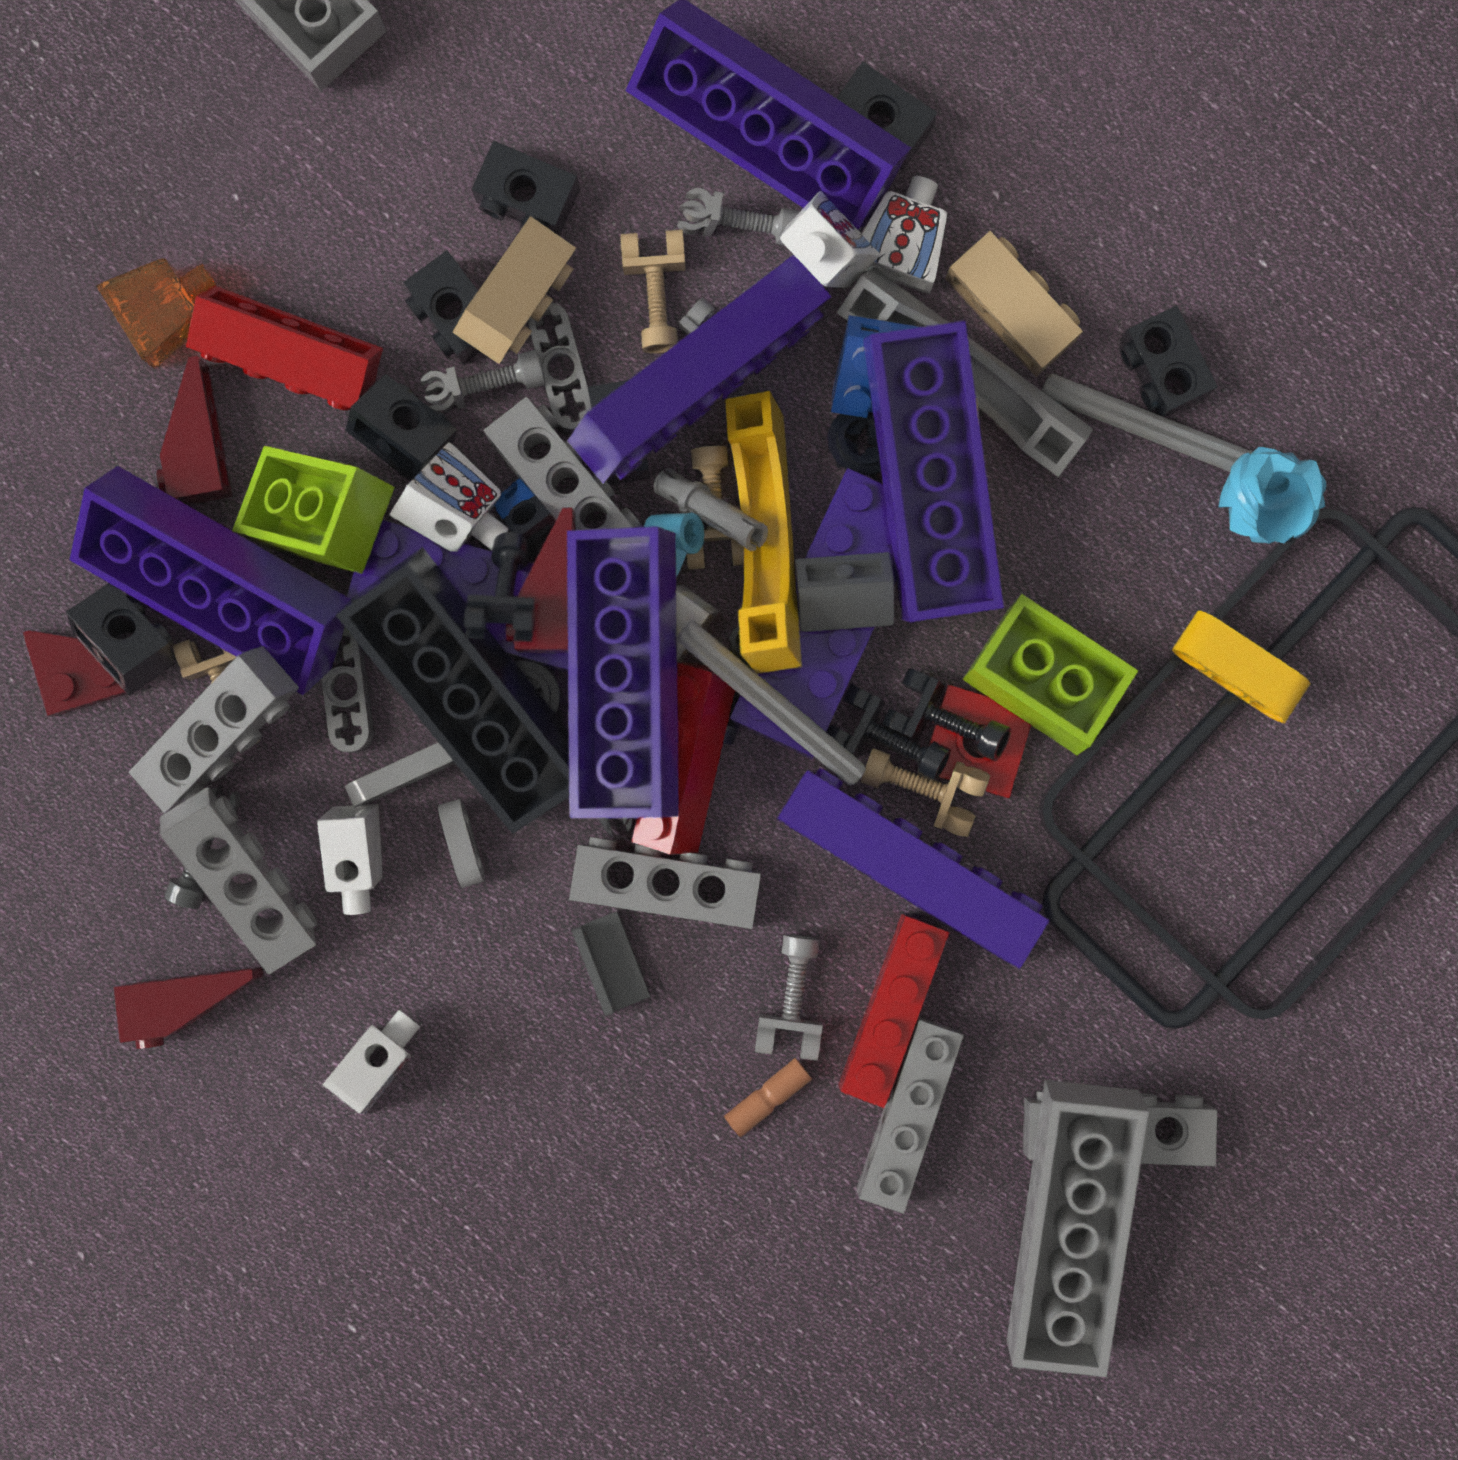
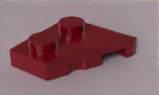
(68, 673)

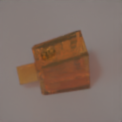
(155, 306)

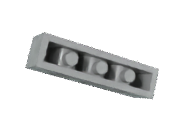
(527, 426)
(249, 677)
(593, 885)
(270, 940)
(909, 1116)
(1190, 1144)

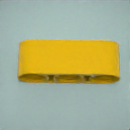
(1241, 666)

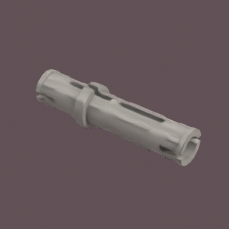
(717, 513)

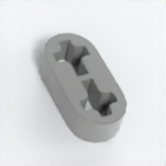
(461, 843)

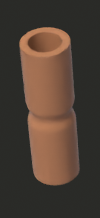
(763, 1101)

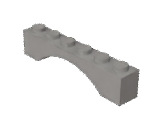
(1020, 408)

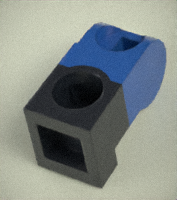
(525, 515)

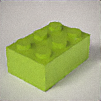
(313, 508)
(1050, 675)

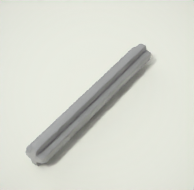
(1142, 422)
(771, 703)

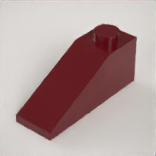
(193, 446)
(549, 587)
(167, 1006)

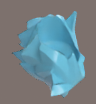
(1273, 495)

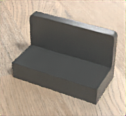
(845, 592)
(611, 963)

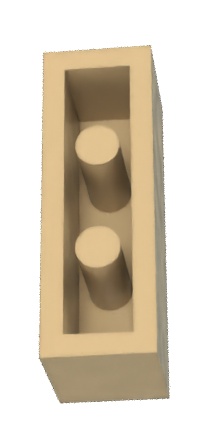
(516, 291)
(1014, 302)

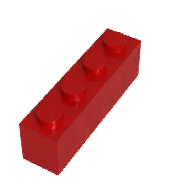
(282, 347)
(703, 718)
(893, 1011)

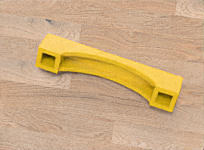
(769, 598)

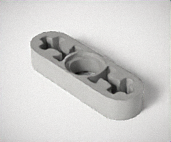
(540, 340)
(339, 722)
(398, 775)

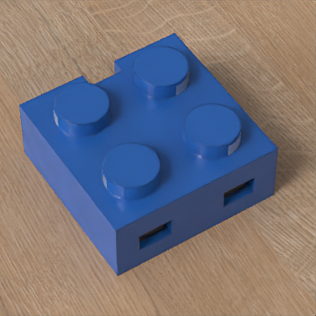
(851, 384)

